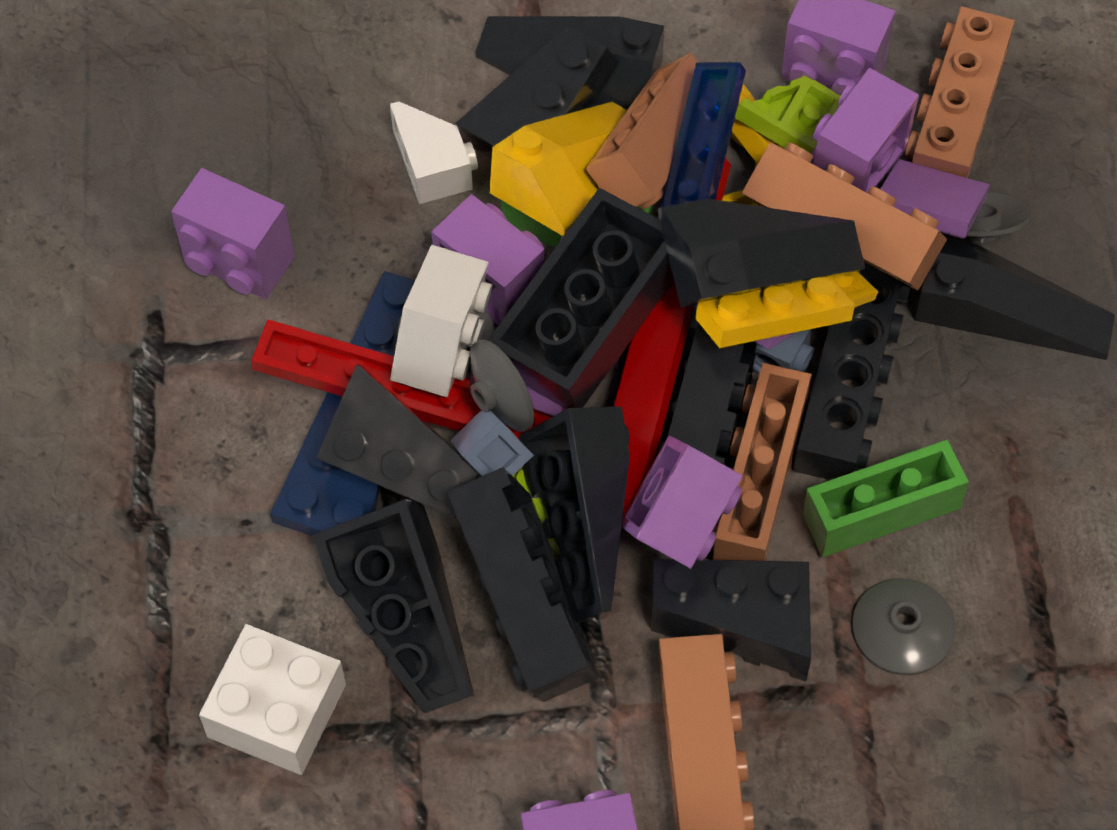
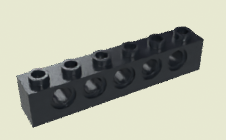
(836, 452)

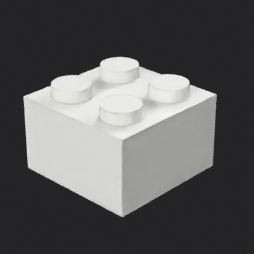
(441, 321)
(273, 699)

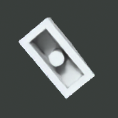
(432, 153)

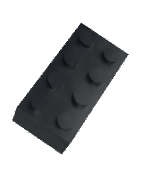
(587, 300)

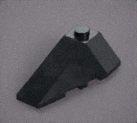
(634, 43)
(745, 248)
(999, 299)
(582, 481)
(398, 590)

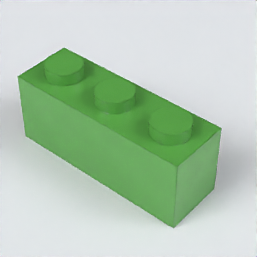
(884, 498)

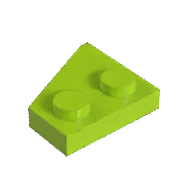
(790, 112)

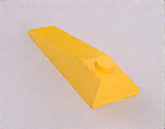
(546, 163)

